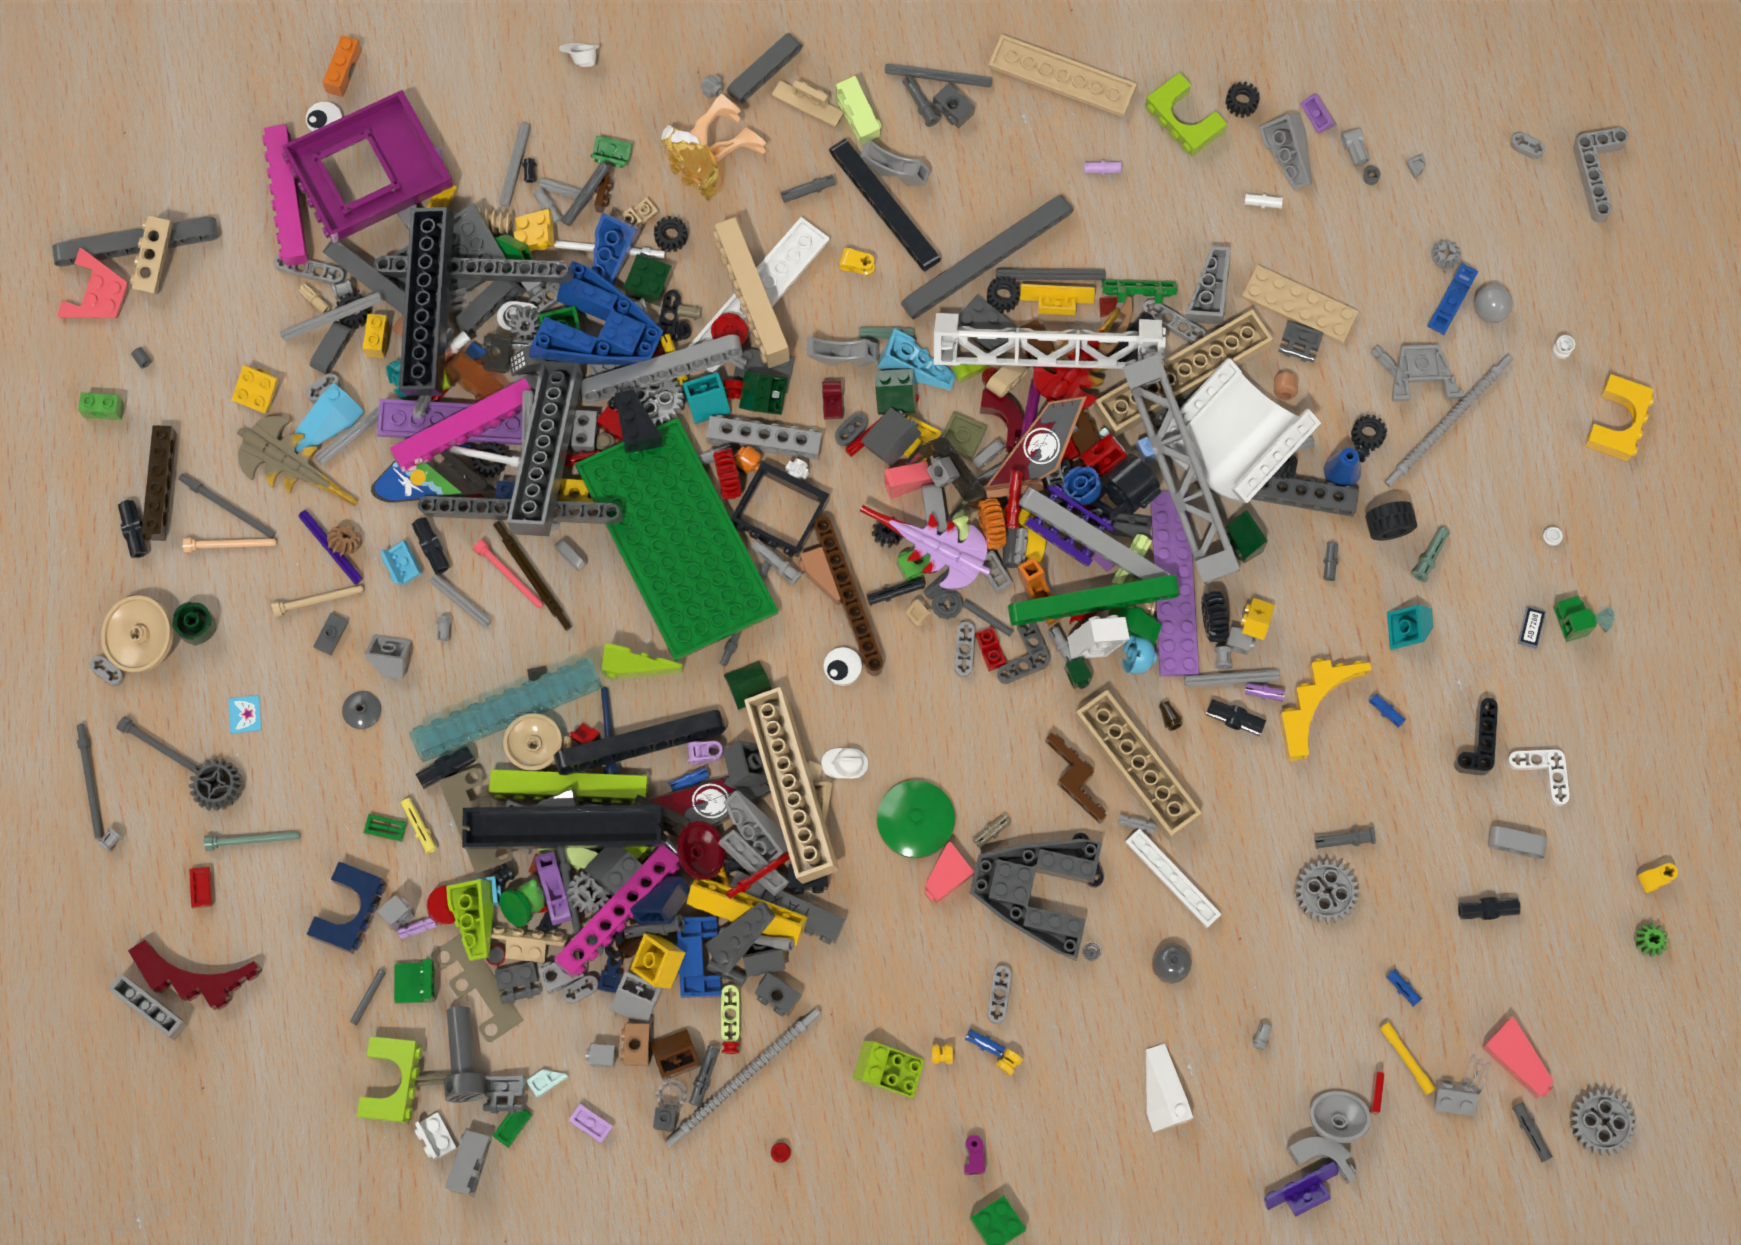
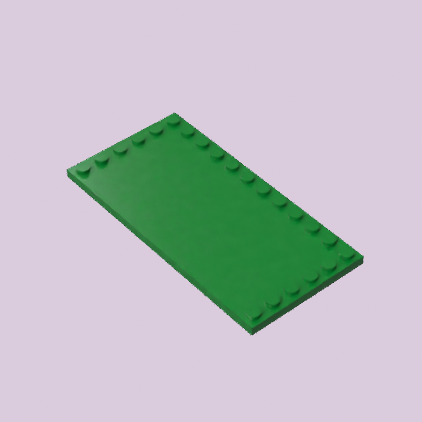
(678, 542)

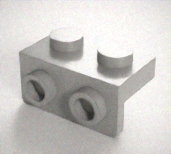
(1455, 1098)

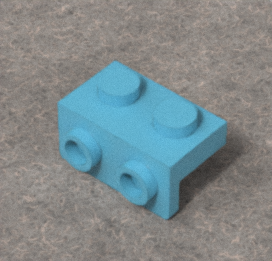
(401, 563)

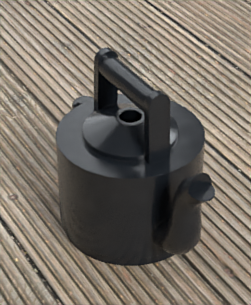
(1129, 486)

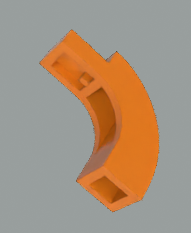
(1034, 582)

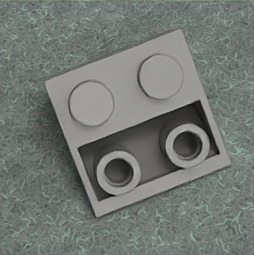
(635, 998)

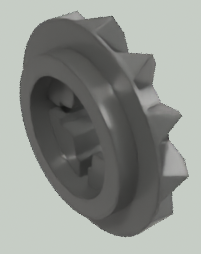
(953, 599)

